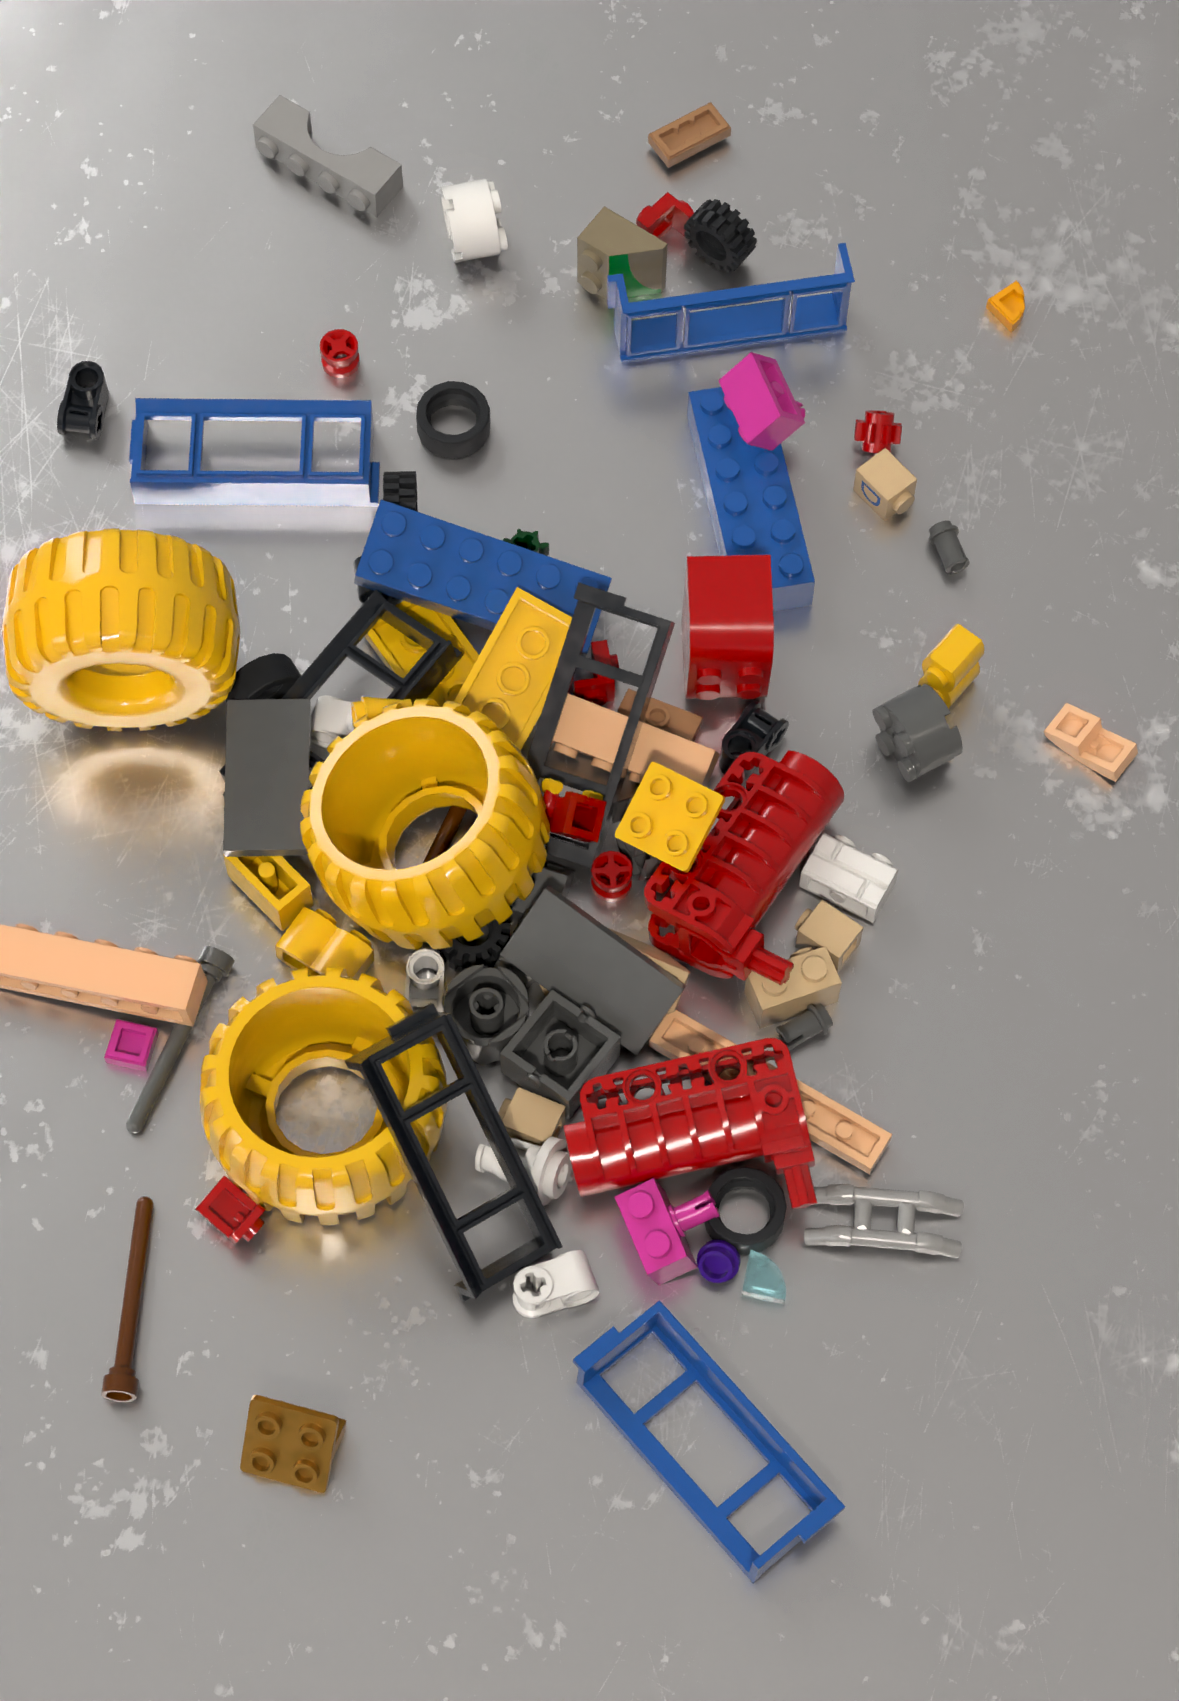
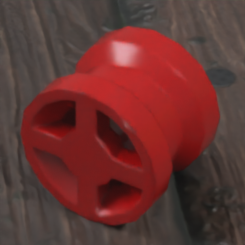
(336, 344)
(611, 866)

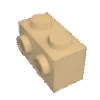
(810, 982)

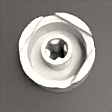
(471, 220)

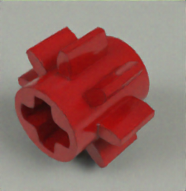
(877, 431)

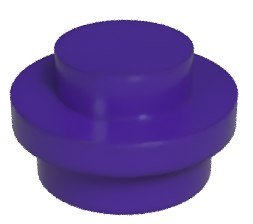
(718, 1261)

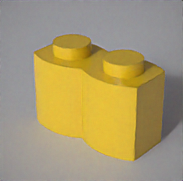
(953, 664)
(318, 943)

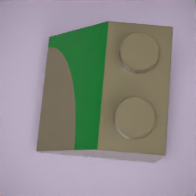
(620, 247)

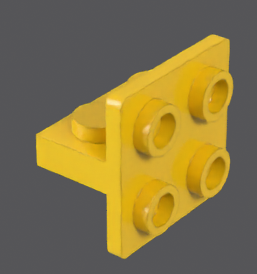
(670, 817)

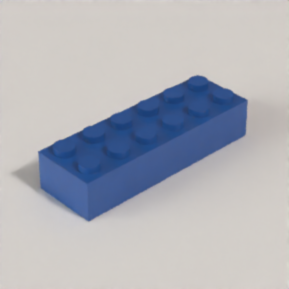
(750, 498)
(463, 569)

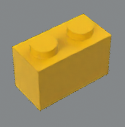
(271, 886)

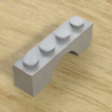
(363, 178)

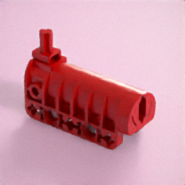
(743, 866)
(694, 1125)

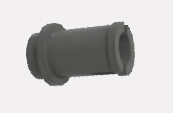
(945, 539)
(805, 1026)

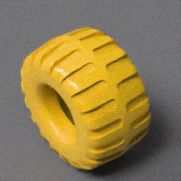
(121, 630)
(389, 777)
(277, 1039)

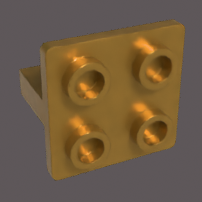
(290, 1443)

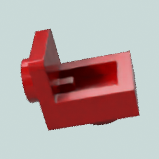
(664, 215)
(600, 688)
(231, 1211)

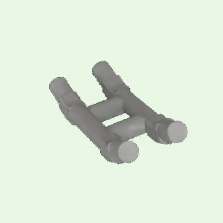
(904, 1238)

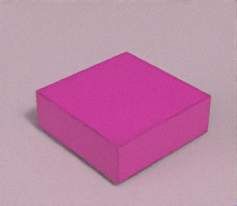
(131, 1045)

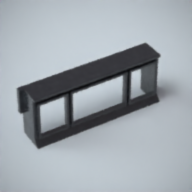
(589, 599)
(417, 684)
(403, 1036)

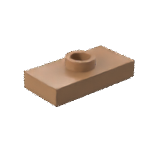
(689, 134)
(665, 716)

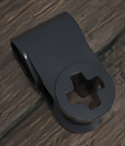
(81, 407)
(752, 732)

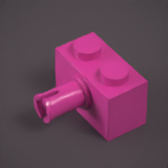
(761, 401)
(661, 1228)

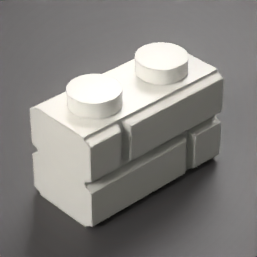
(849, 876)

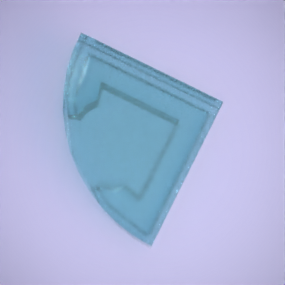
(763, 1279)

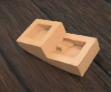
(1085, 740)

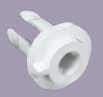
(546, 1165)

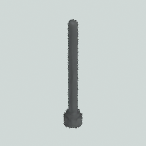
(215, 966)

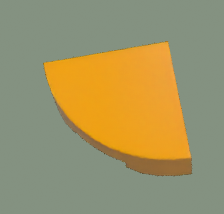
(1008, 305)

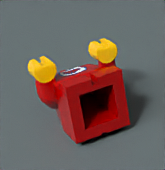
(575, 814)

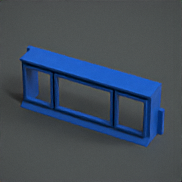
(731, 325)
(253, 487)
(737, 1408)

